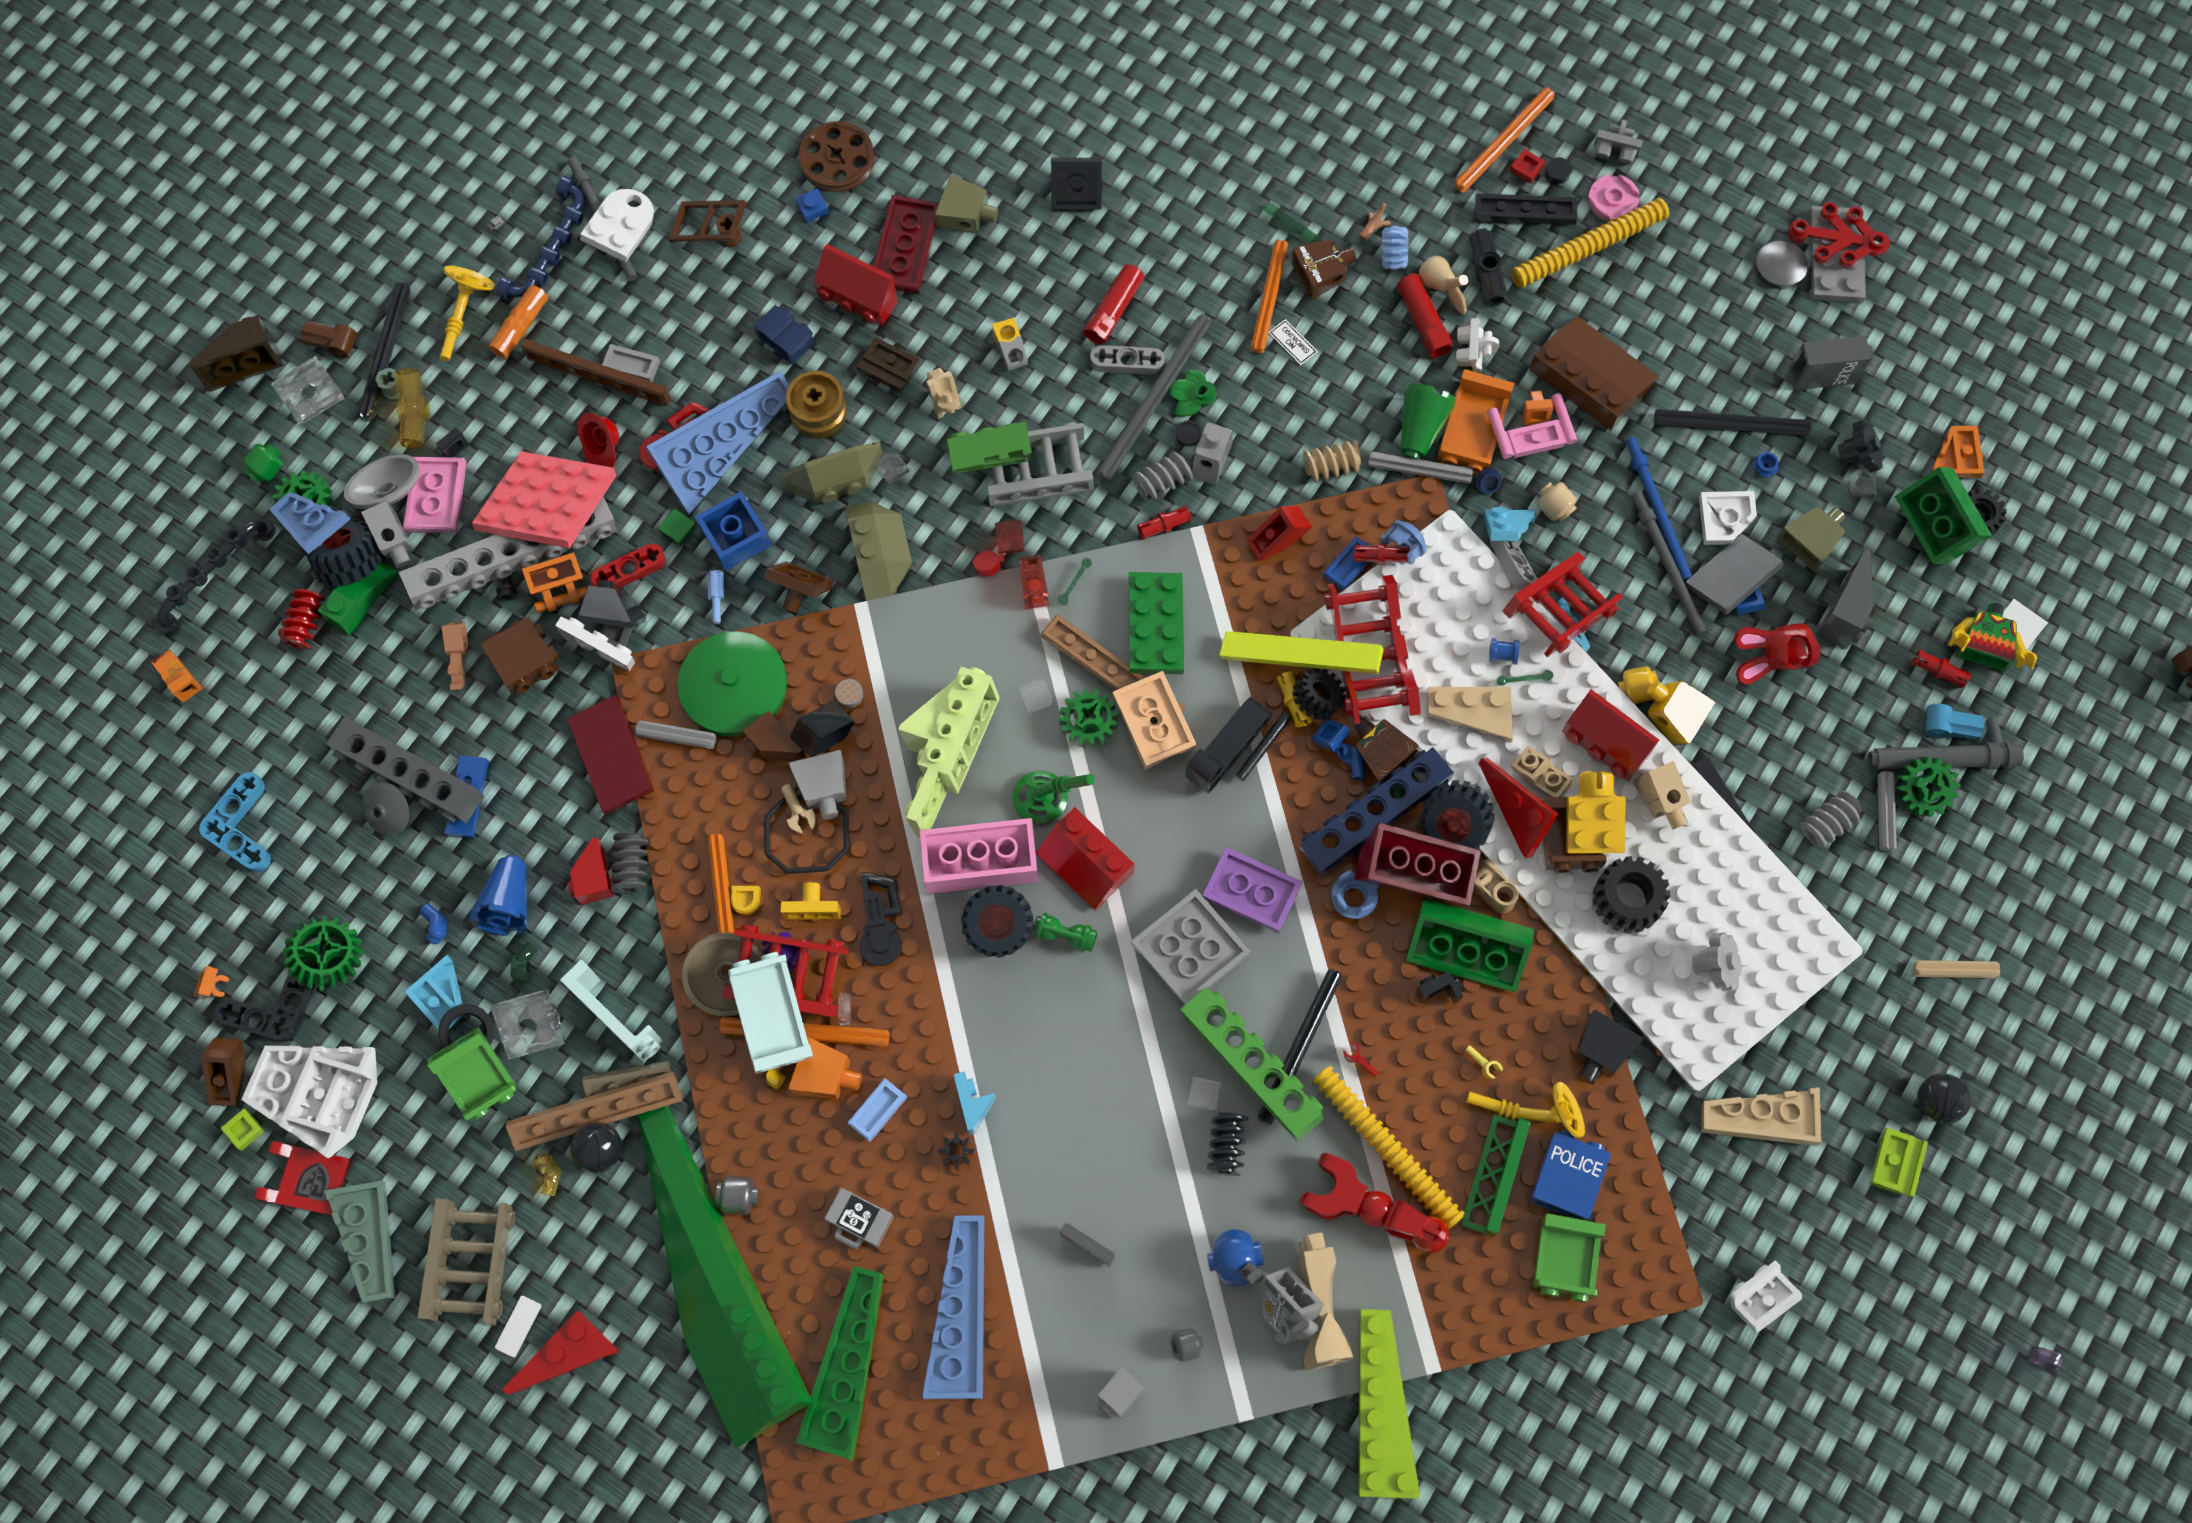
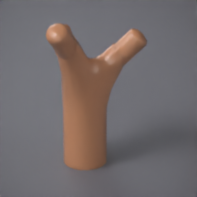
(1373, 223)

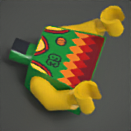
(1991, 640)

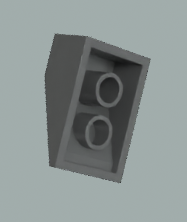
(1852, 605)

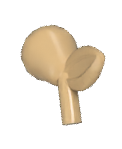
(1437, 275)

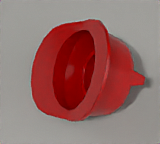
(598, 439)

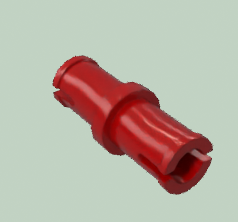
(1164, 522)
(1381, 554)
(1941, 668)

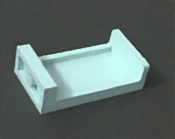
(580, 982)
(769, 1012)

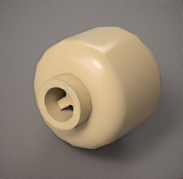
(1556, 501)

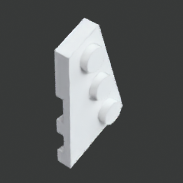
(574, 629)

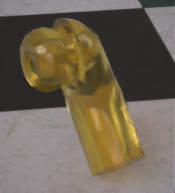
(550, 1171)

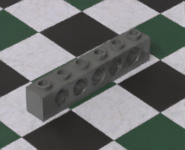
(351, 737)

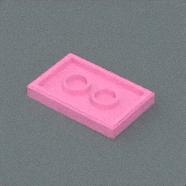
(436, 497)

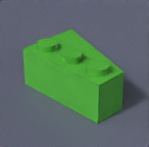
(989, 448)

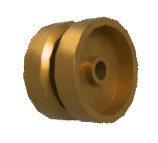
(816, 404)

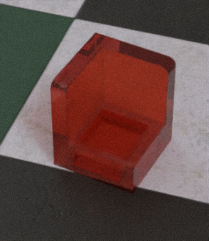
(1009, 537)

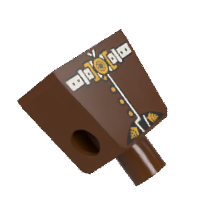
(1321, 265)

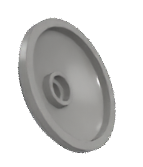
(382, 481)

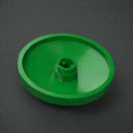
(731, 682)

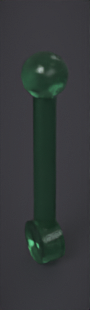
(1063, 598)
(1547, 676)

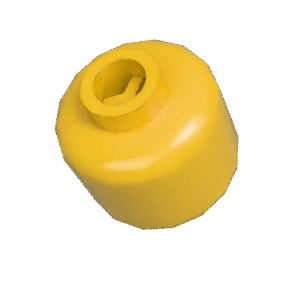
(1636, 683)

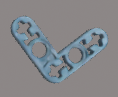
(227, 822)

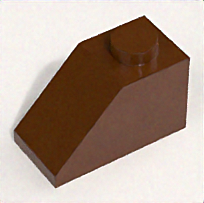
(772, 740)
(223, 1071)

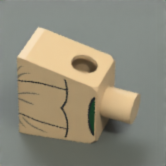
(1664, 793)

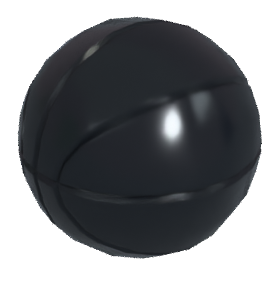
(1944, 1098)
(596, 1147)

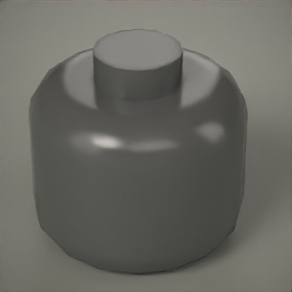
(1186, 1345)

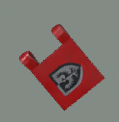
(305, 1179)

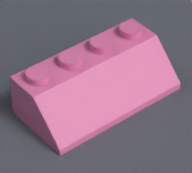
(978, 856)

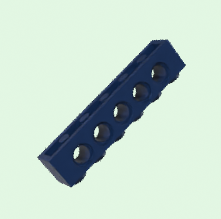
(1324, 859)

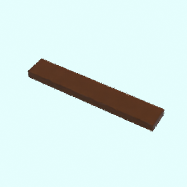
(596, 372)

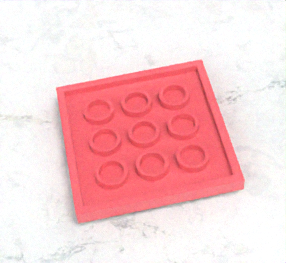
(544, 499)

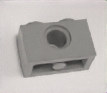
(1120, 1394)

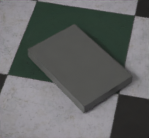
(1734, 574)

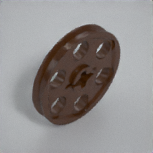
(833, 165)

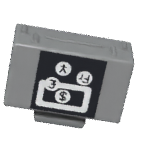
(858, 1219)

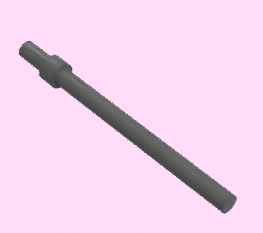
(583, 182)
(1648, 518)

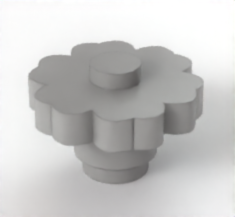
(1719, 962)

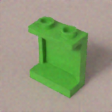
(472, 1074)
(1568, 1257)

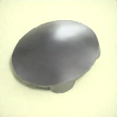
(1781, 264)

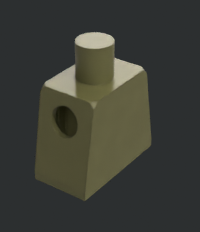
(964, 206)
(1813, 535)

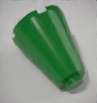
(1423, 418)

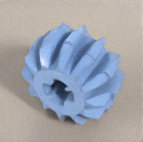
(1395, 247)

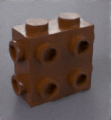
(521, 655)

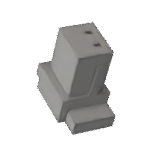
(495, 223)

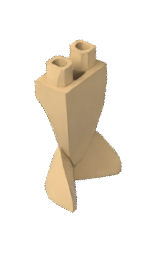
(1316, 1271)

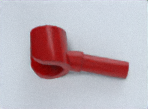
(1359, 1059)

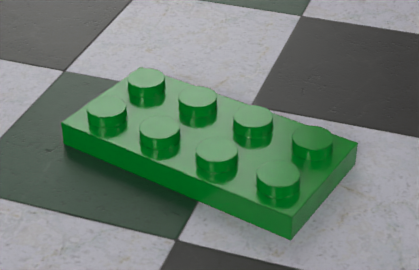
(1155, 623)

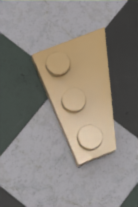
(1474, 707)

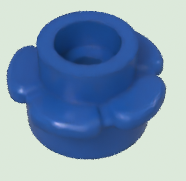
(1769, 459)

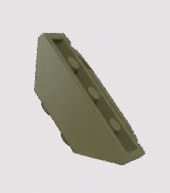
(834, 474)
(879, 548)

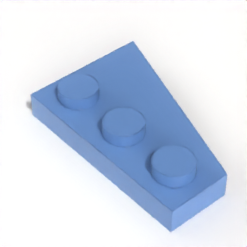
(308, 521)

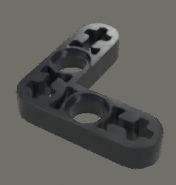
(271, 1019)

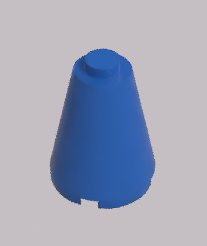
(503, 899)

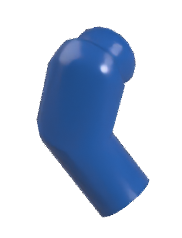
(1354, 759)
(437, 923)

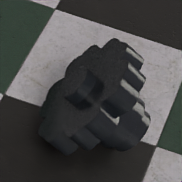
(1862, 447)

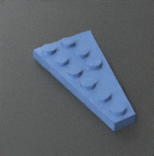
(706, 447)

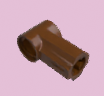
(336, 339)

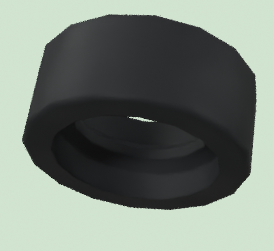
(464, 1009)

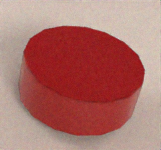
(986, 563)

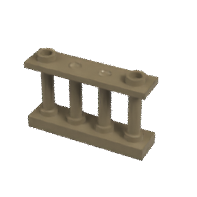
(441, 1245)

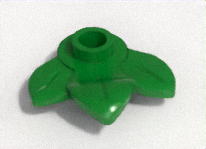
(1189, 392)

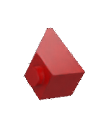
(1278, 532)
(591, 875)

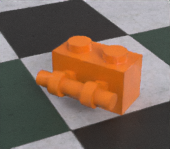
(553, 575)

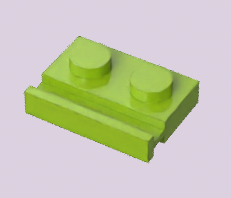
(1898, 1162)

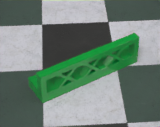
(1506, 1176)

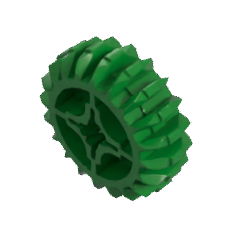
(311, 953)

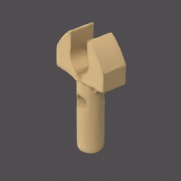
(797, 810)

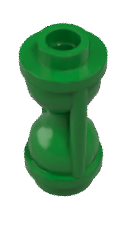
(1077, 936)

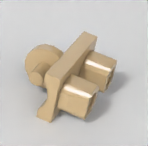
(943, 392)

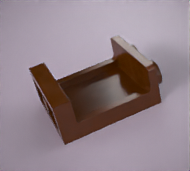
(1555, 844)

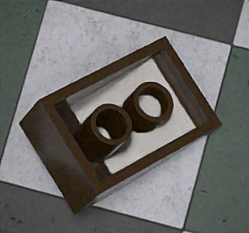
(237, 354)

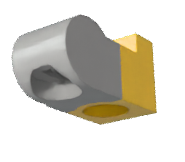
(1010, 344)

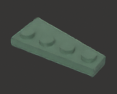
(365, 1234)

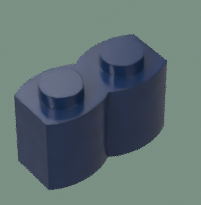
(784, 334)

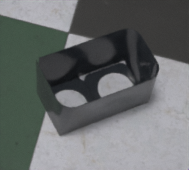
(822, 728)

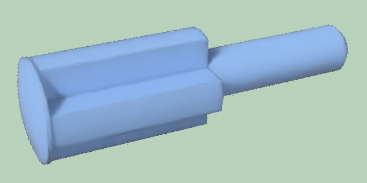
(715, 593)

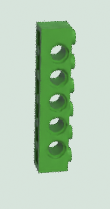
(1295, 1122)

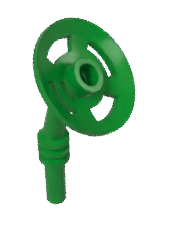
(1044, 794)

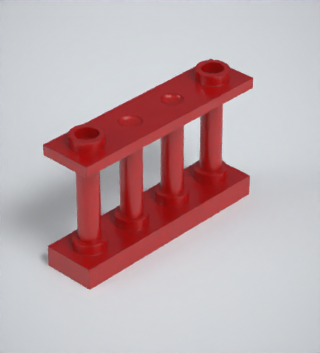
(1555, 581)
(824, 1002)

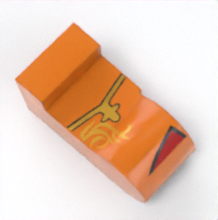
(176, 675)

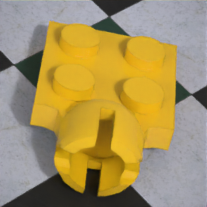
(1595, 816)

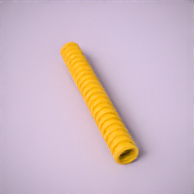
(1589, 243)
(1387, 1147)

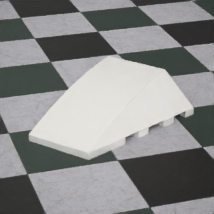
(314, 1092)

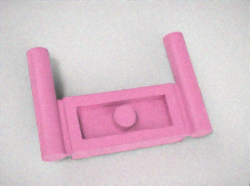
(1535, 437)

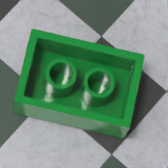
(1943, 515)

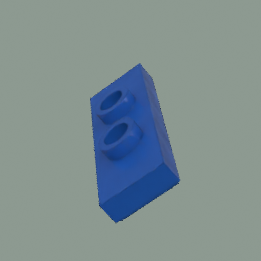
(474, 772)

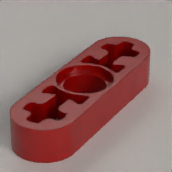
(624, 579)

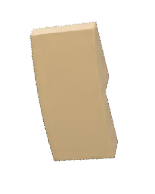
(1539, 773)

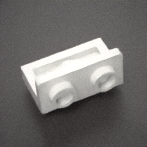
(1764, 1297)

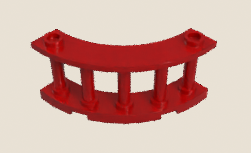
(1396, 653)

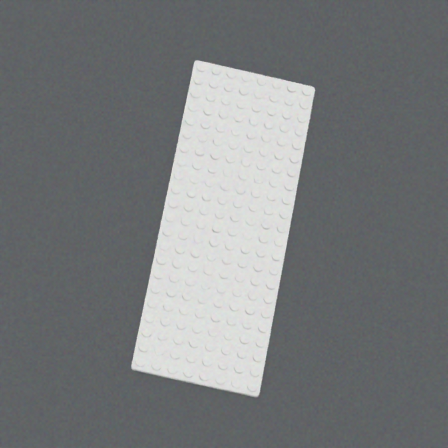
(1714, 863)

